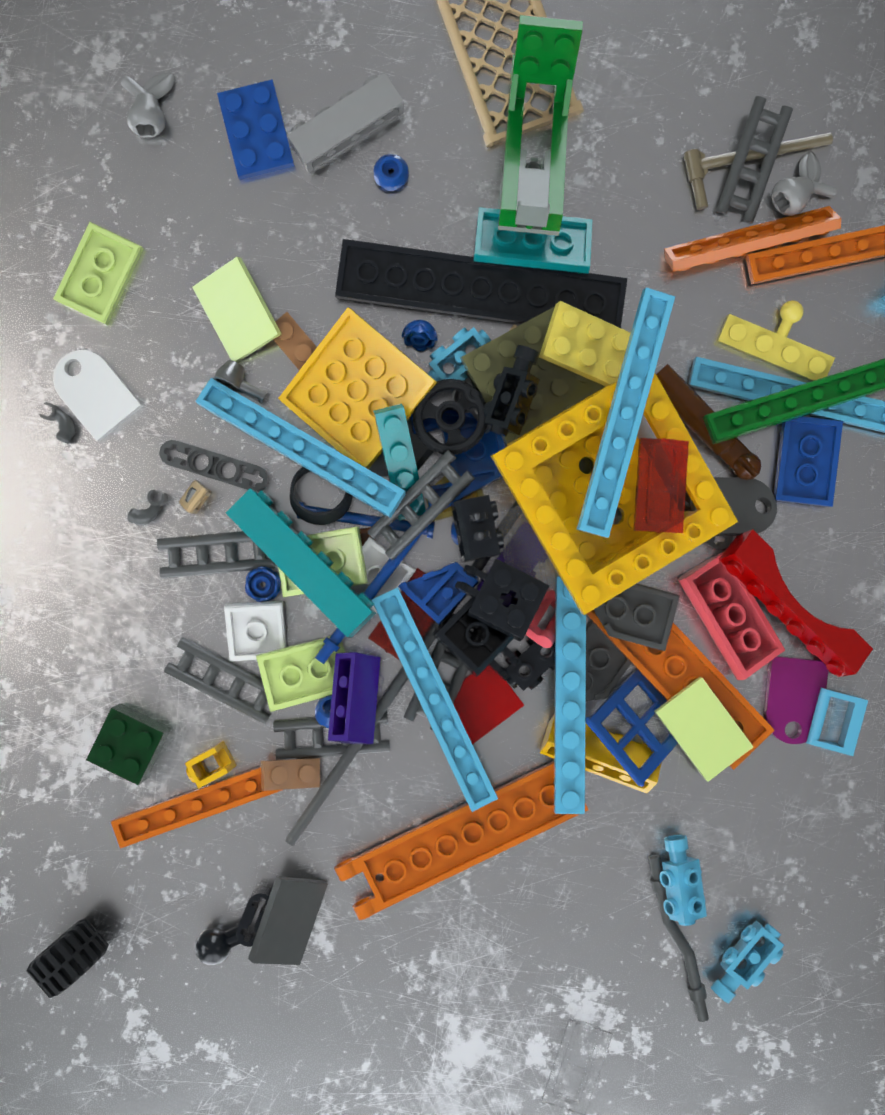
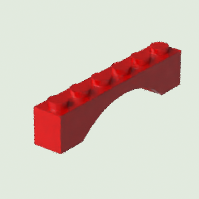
(755, 566)

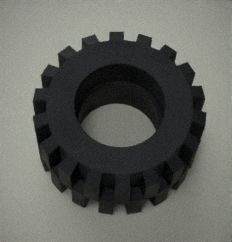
(67, 958)

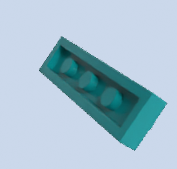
(398, 451)

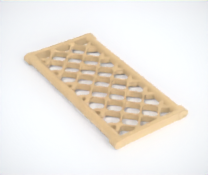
(491, 137)

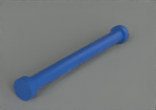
(370, 520)

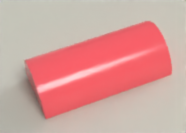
(731, 617)

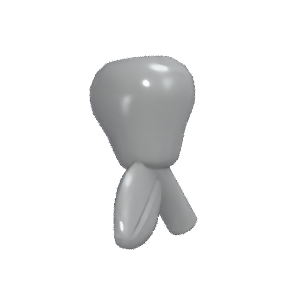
(145, 114)
(792, 194)

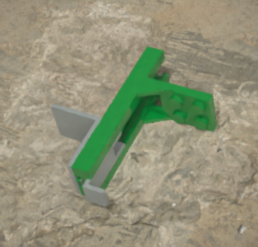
(534, 192)

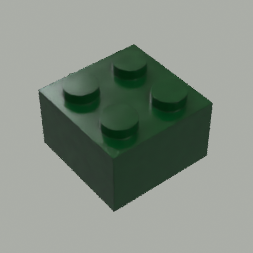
(128, 744)

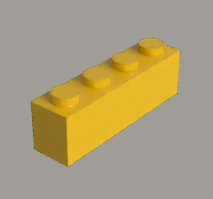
(602, 762)

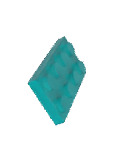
(564, 252)

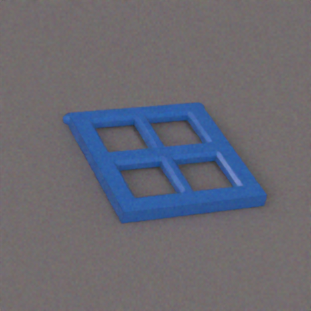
(616, 700)

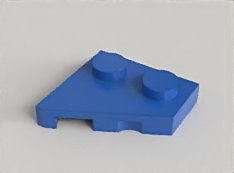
(437, 591)

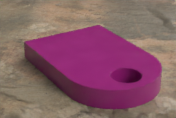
(793, 695)

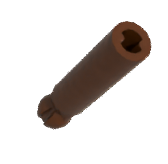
(692, 409)

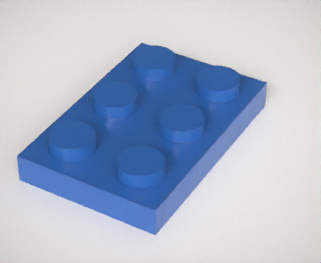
(255, 129)
(808, 461)

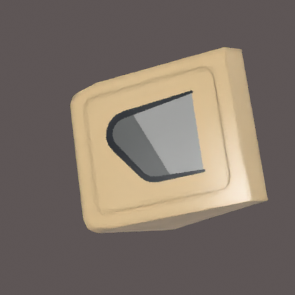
(194, 497)

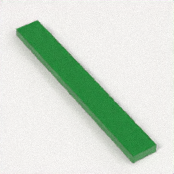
(795, 402)

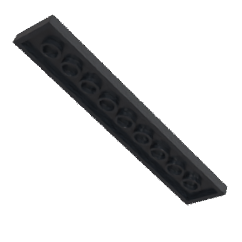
(468, 287)

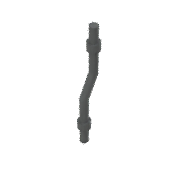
(696, 989)

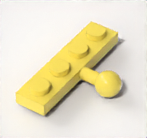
(776, 347)

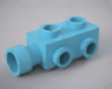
(453, 353)
(682, 882)
(755, 958)

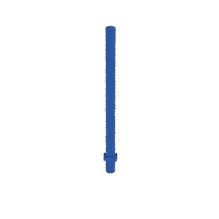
(332, 643)

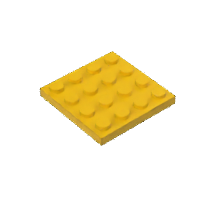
(348, 380)

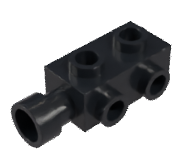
(513, 394)
(535, 661)

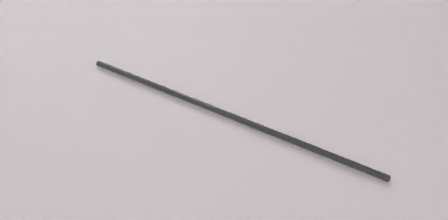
(353, 749)

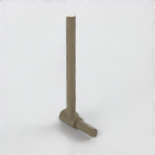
(698, 165)

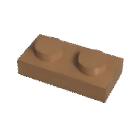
(294, 341)
(290, 774)

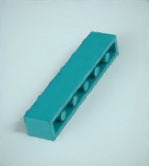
(301, 562)

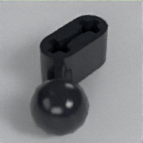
(215, 944)

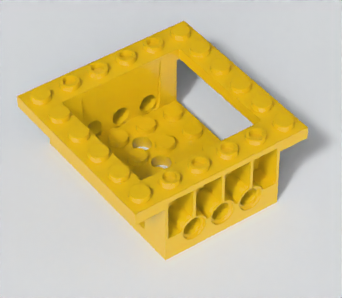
(552, 490)

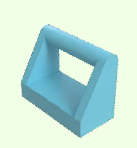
(851, 725)

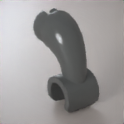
(65, 424)
(145, 516)

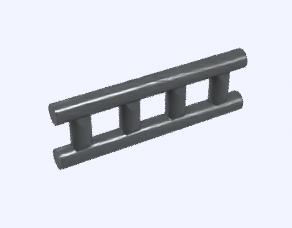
(770, 150)
(438, 504)
(203, 566)
(441, 655)
(205, 684)
(318, 748)

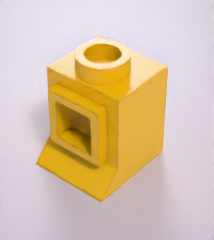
(198, 771)

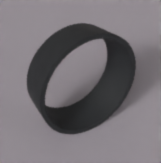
(317, 518)

